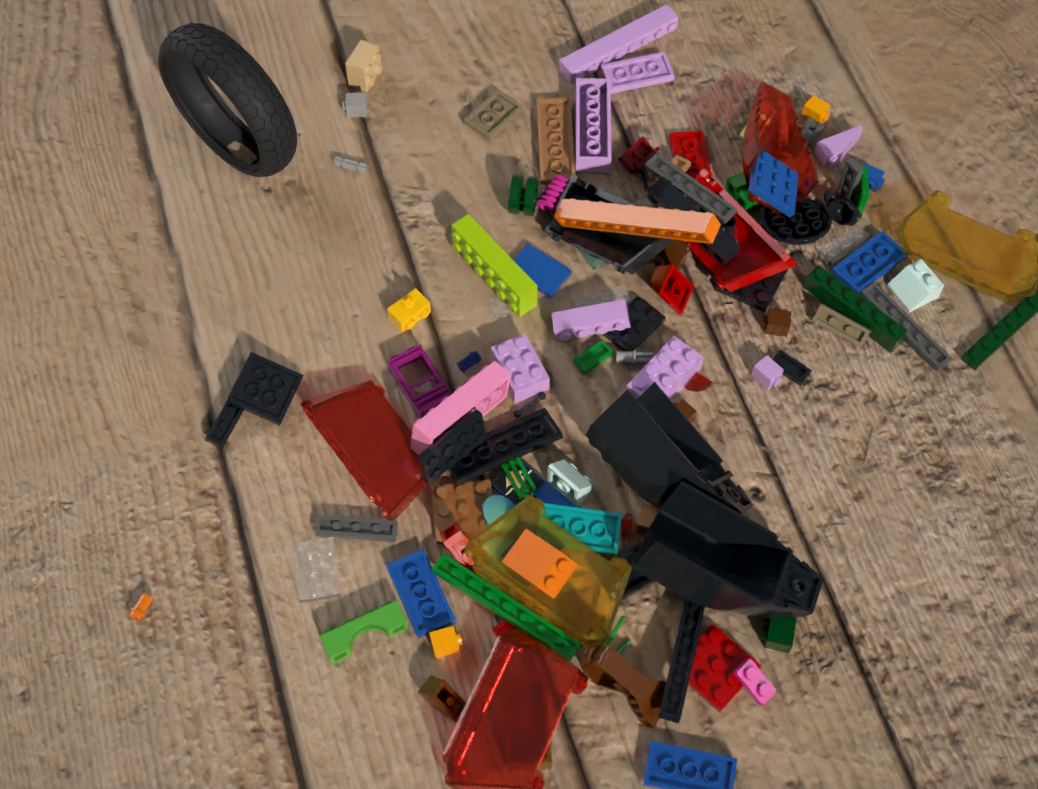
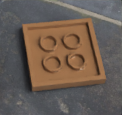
(460, 505)

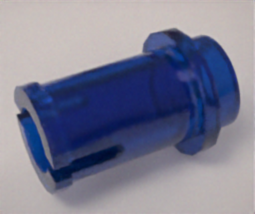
(472, 359)

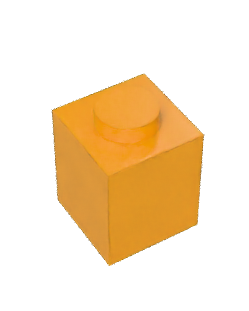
(816, 109)
(445, 642)

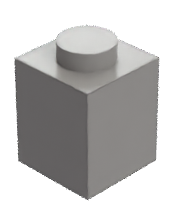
(356, 105)

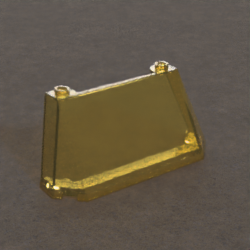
(971, 250)
(587, 600)

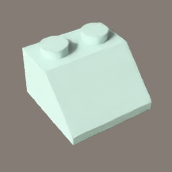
(915, 286)
(569, 482)

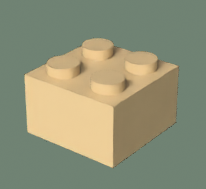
(363, 66)

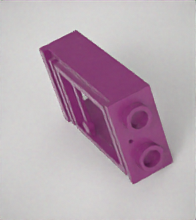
(428, 399)

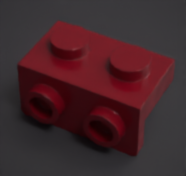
(638, 155)

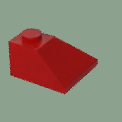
(672, 287)

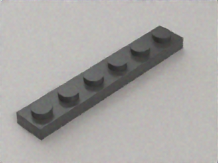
(693, 189)
(916, 336)

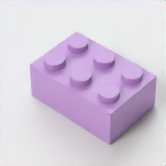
(526, 370)

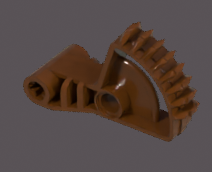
(613, 672)

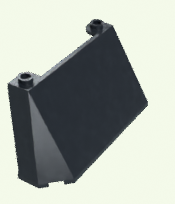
(621, 250)

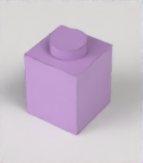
(767, 372)

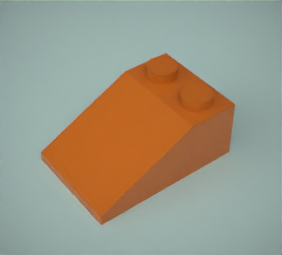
(539, 563)

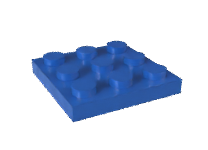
(774, 183)

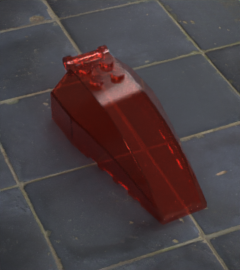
(775, 130)

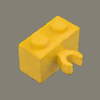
(409, 310)

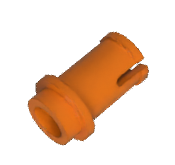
(140, 607)

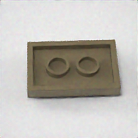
(493, 115)

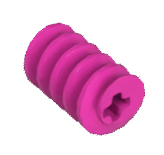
(552, 194)

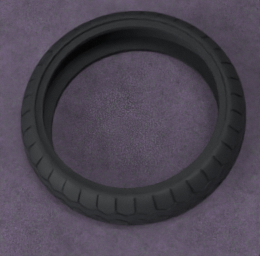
(203, 51)

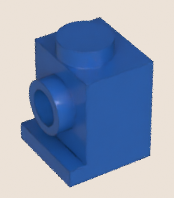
(875, 177)

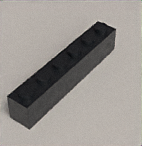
(667, 196)

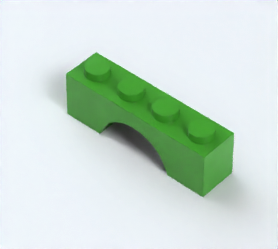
(386, 619)

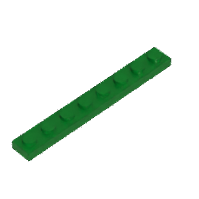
(505, 607)

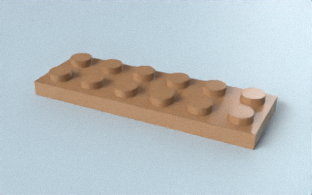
(555, 138)

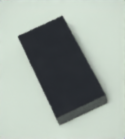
(792, 368)

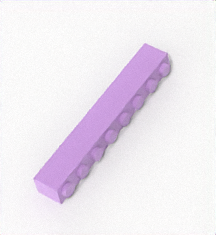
(618, 43)

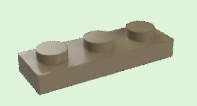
(841, 325)

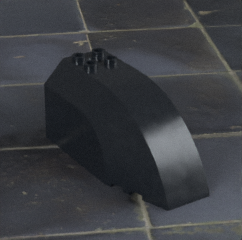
(658, 448)
(724, 560)

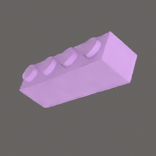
(591, 320)

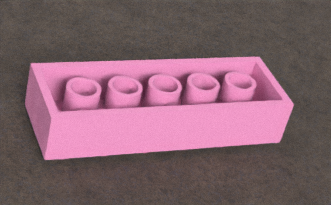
(479, 393)

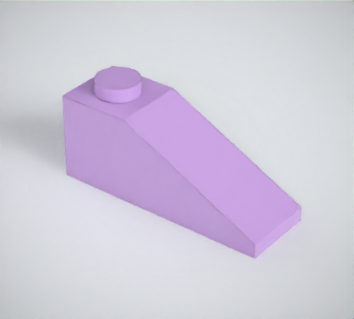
(834, 148)

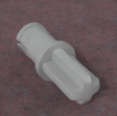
(633, 356)

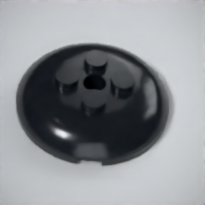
(807, 225)

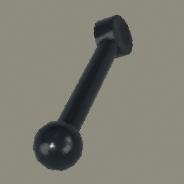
(541, 396)

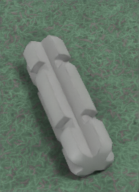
(350, 164)

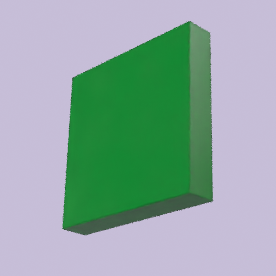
(862, 192)

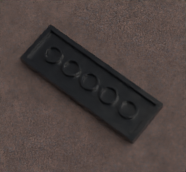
(507, 444)

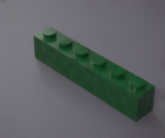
(849, 303)

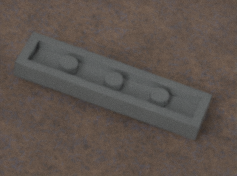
(356, 528)

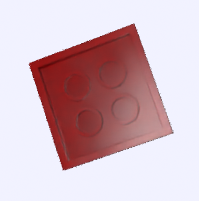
(714, 667)

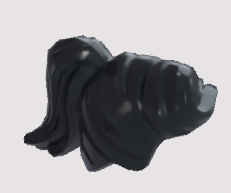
(842, 209)

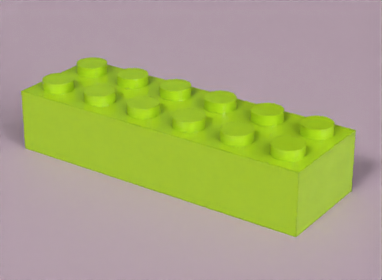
(494, 265)

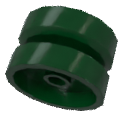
(523, 195)

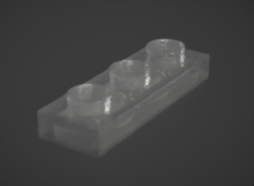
(843, 245)

